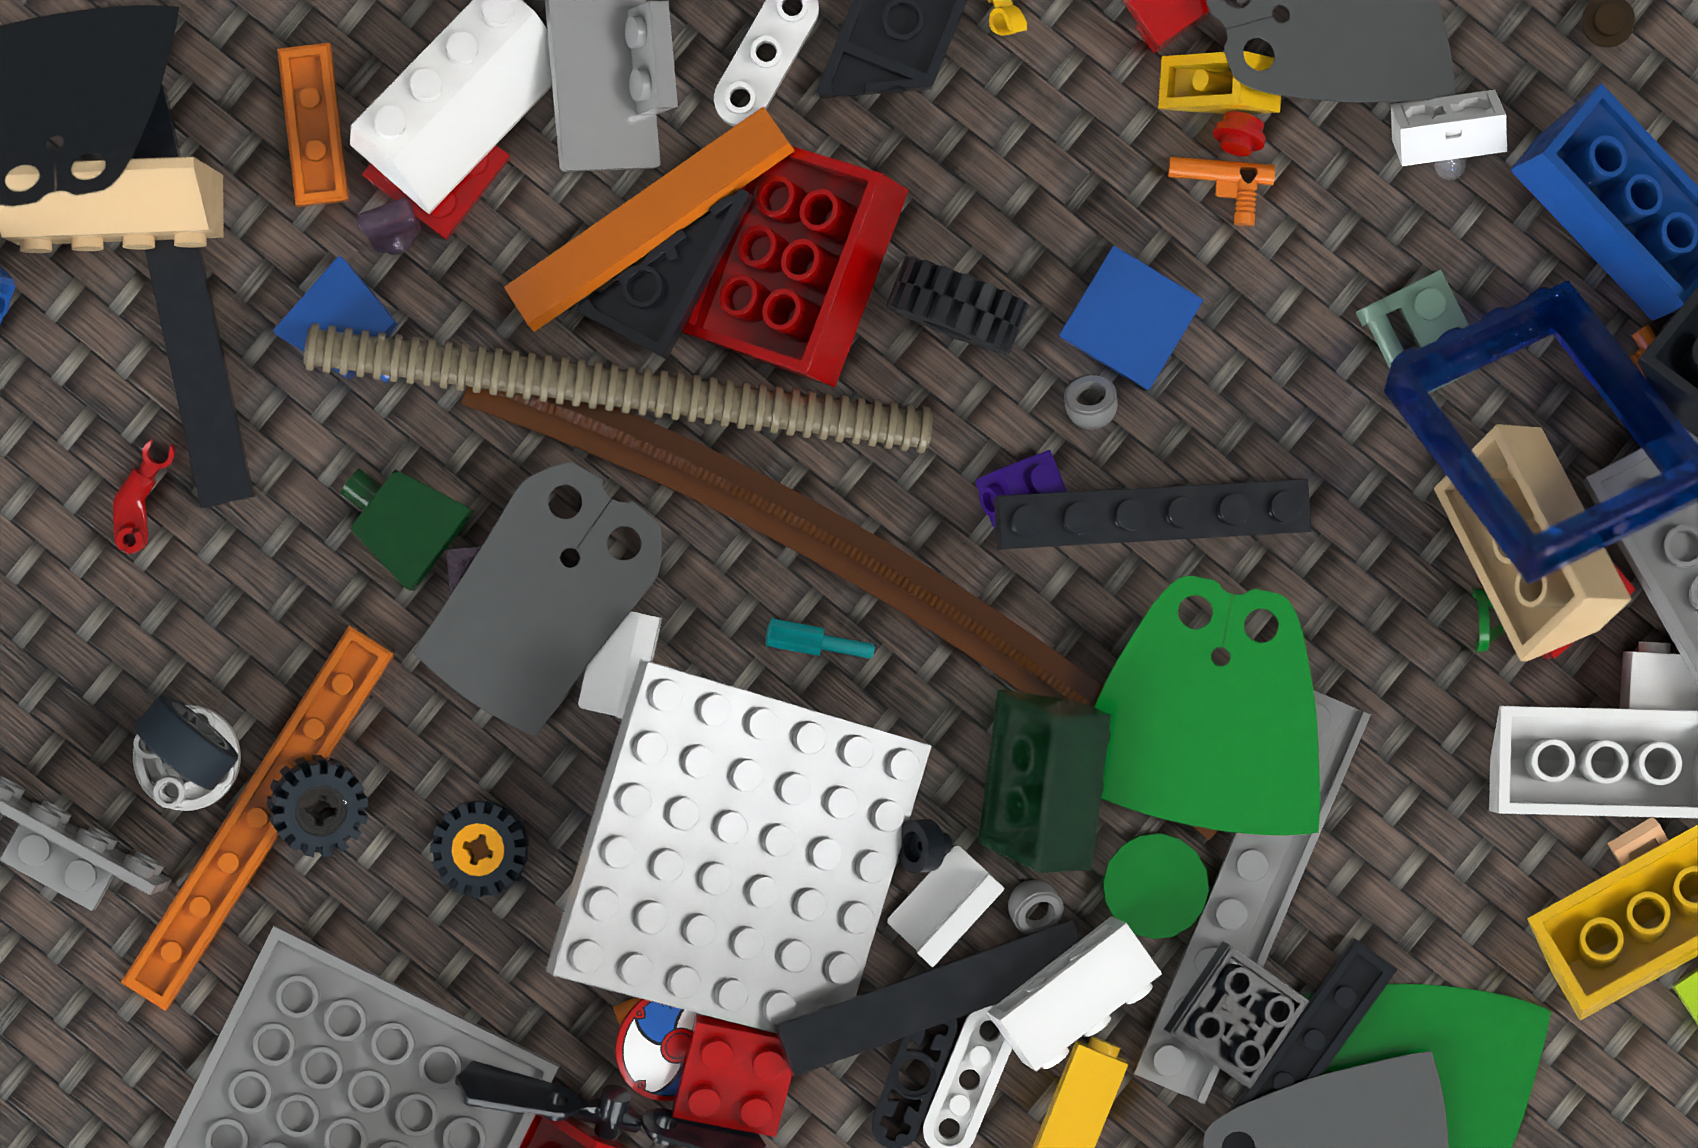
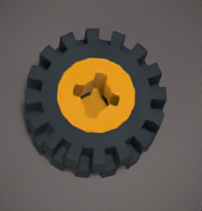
(500, 837)

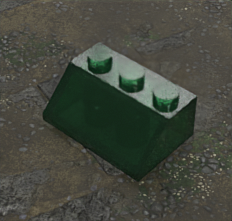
(1044, 781)

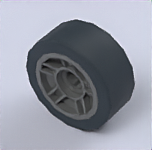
(186, 742)

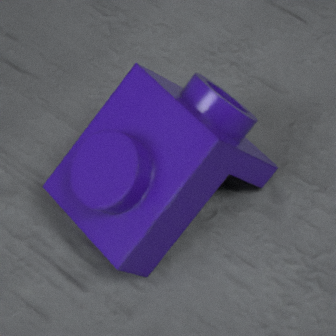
(1028, 476)

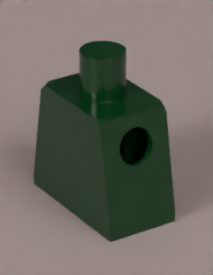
(404, 523)

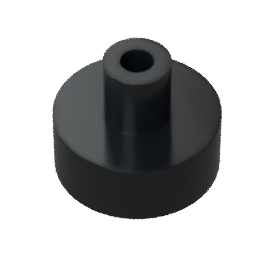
(923, 846)

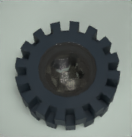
(305, 793)

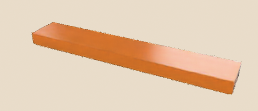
(648, 219)

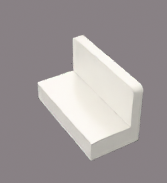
(614, 667)
(945, 905)

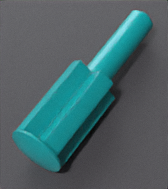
(812, 640)

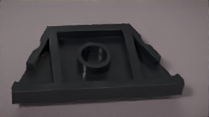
(890, 47)

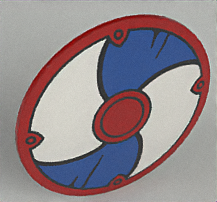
(653, 1048)

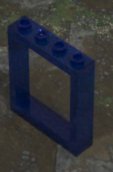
(1612, 374)

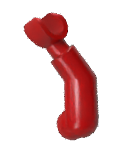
(130, 503)

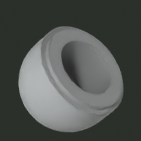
(1091, 416)
(1028, 894)

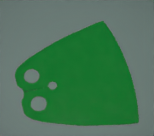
(1209, 739)
(1480, 1044)

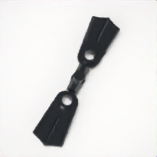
(517, 1093)

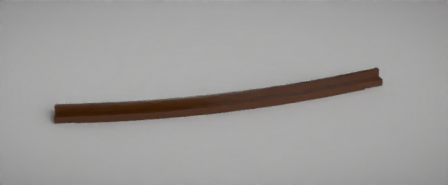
(807, 530)

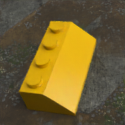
(1624, 926)

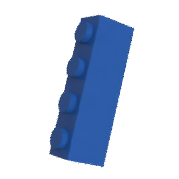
(1619, 199)

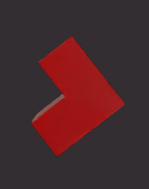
(1166, 20)

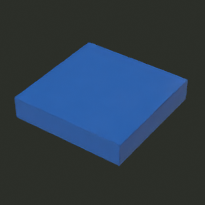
(1130, 318)

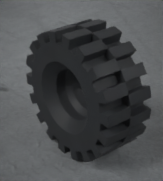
(957, 305)

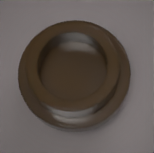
(1608, 22)

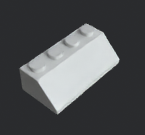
(456, 99)
(1595, 762)

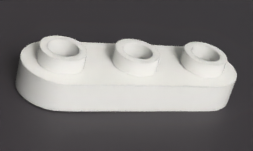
(760, 77)
(962, 1103)

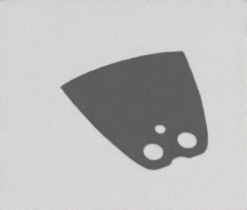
(1343, 49)
(1359, 1107)

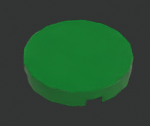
(1156, 885)

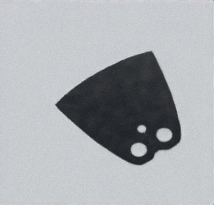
(82, 80)

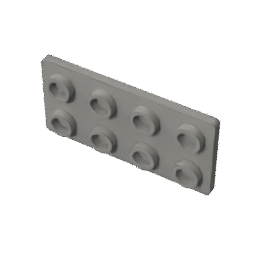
(610, 81)
(70, 858)

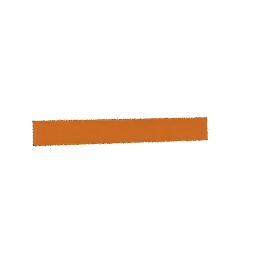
(247, 830)

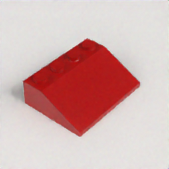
(801, 265)

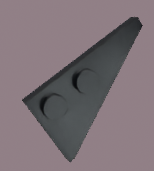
(659, 295)

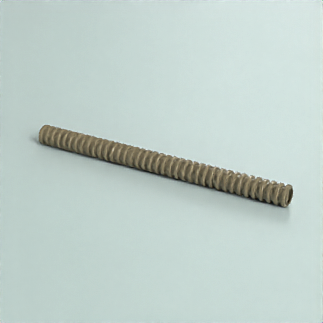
(618, 388)

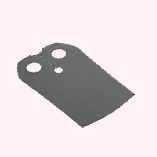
(523, 620)

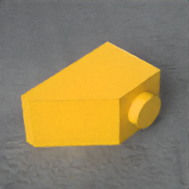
(1208, 86)

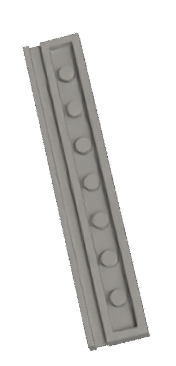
(1247, 905)

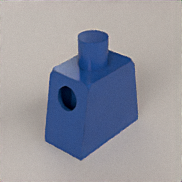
(338, 300)

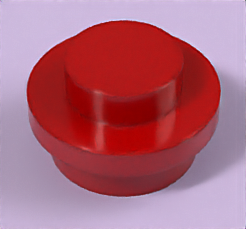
(1240, 133)

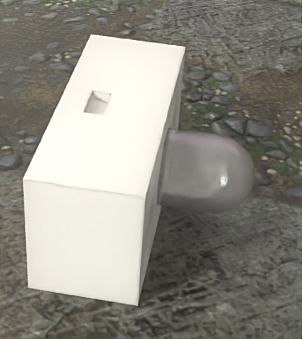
(1449, 130)

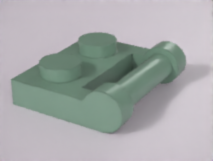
(1426, 309)

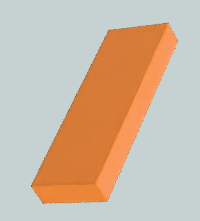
(313, 125)

